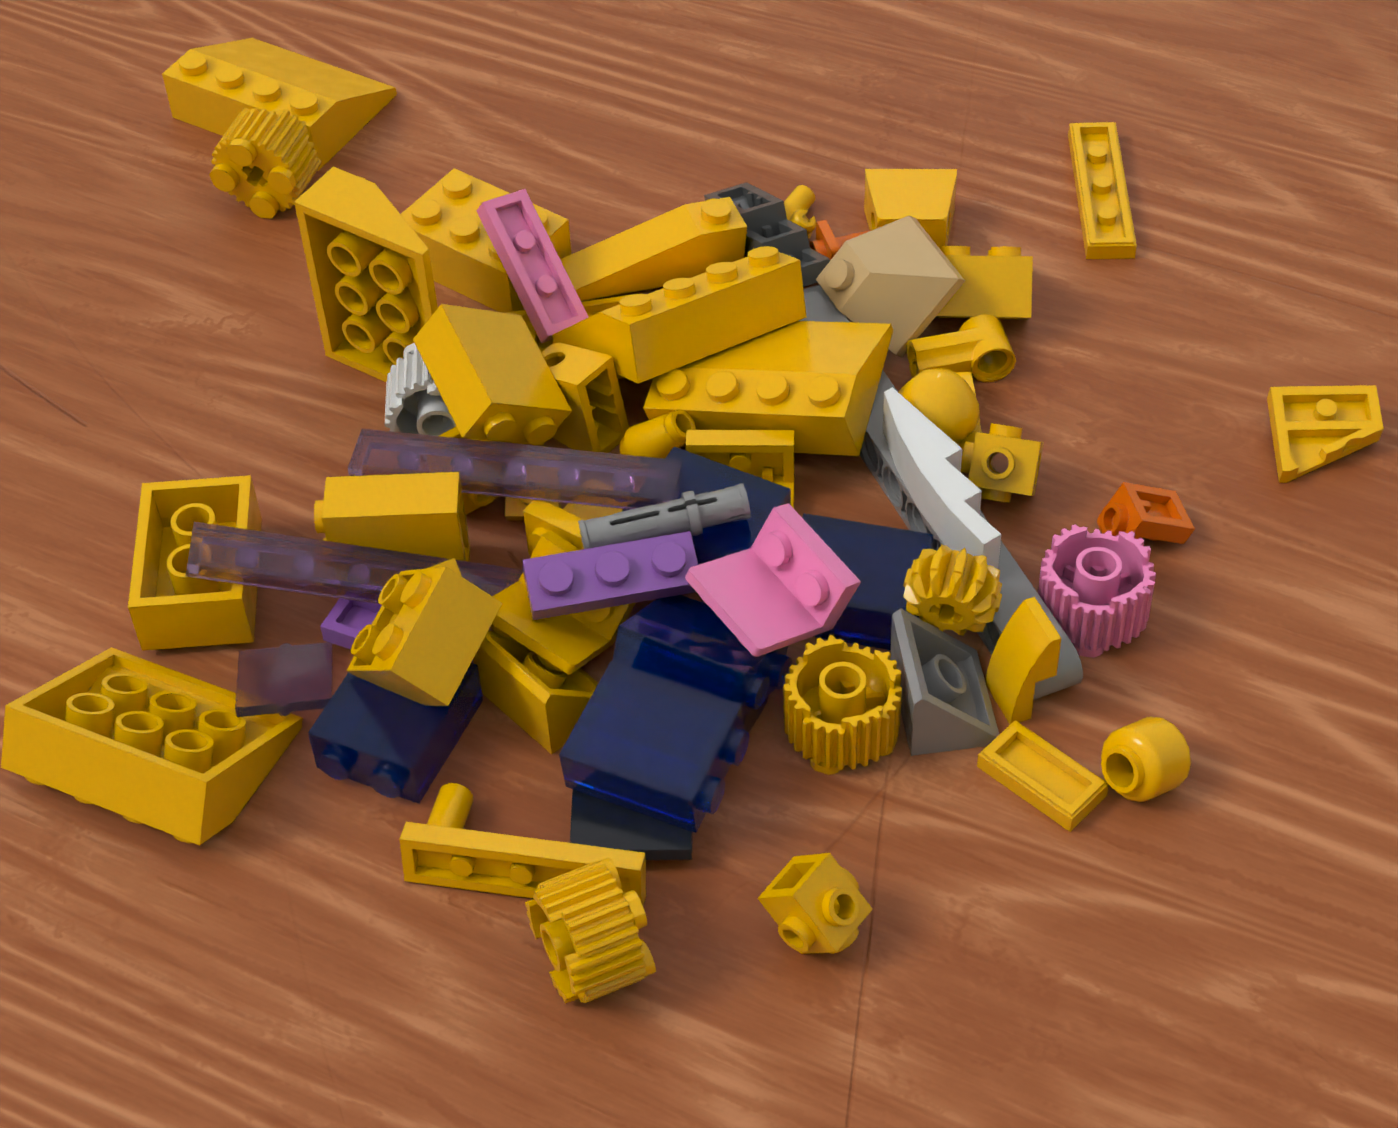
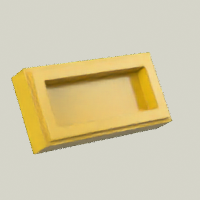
(1042, 775)

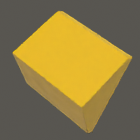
(531, 694)

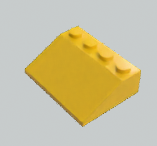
(221, 79)
(364, 272)
(695, 315)
(794, 378)
(144, 744)

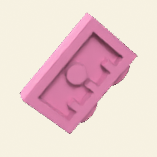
(779, 587)

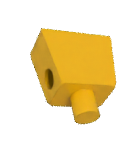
(914, 192)
(593, 394)

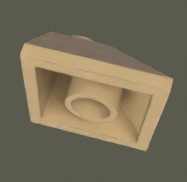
(891, 279)

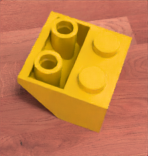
(992, 284)
(424, 634)

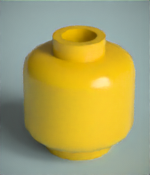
(1145, 759)

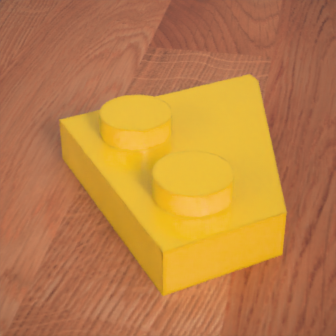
(1321, 425)

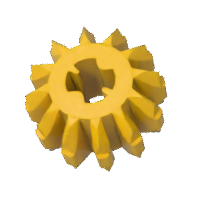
(953, 590)

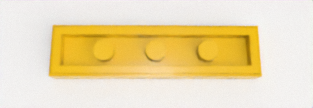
(1101, 191)

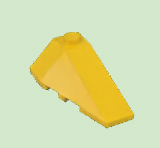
(659, 250)

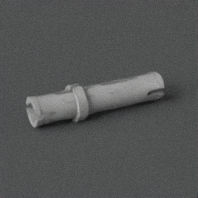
(671, 517)

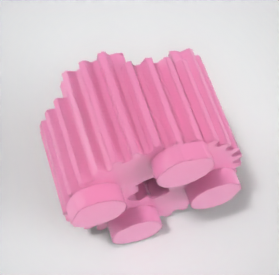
(1097, 587)

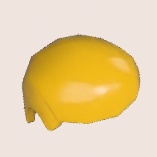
(945, 401)

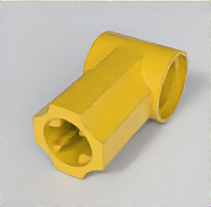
(975, 348)

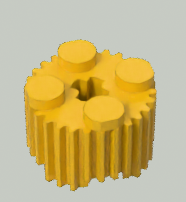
(265, 160)
(842, 705)
(590, 932)

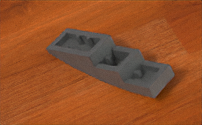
(769, 227)

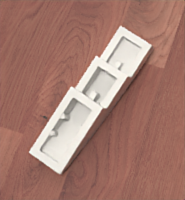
(932, 474)

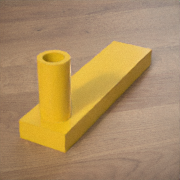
(494, 862)

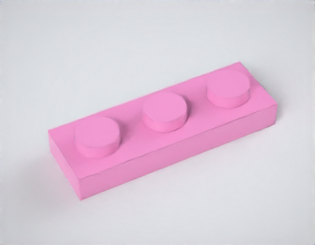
(532, 263)

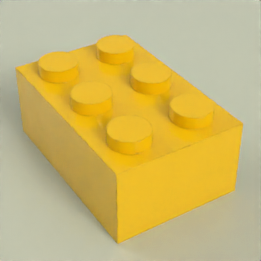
(460, 246)
(180, 609)

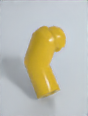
(797, 206)

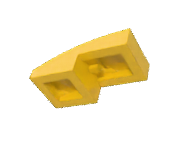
(1022, 656)

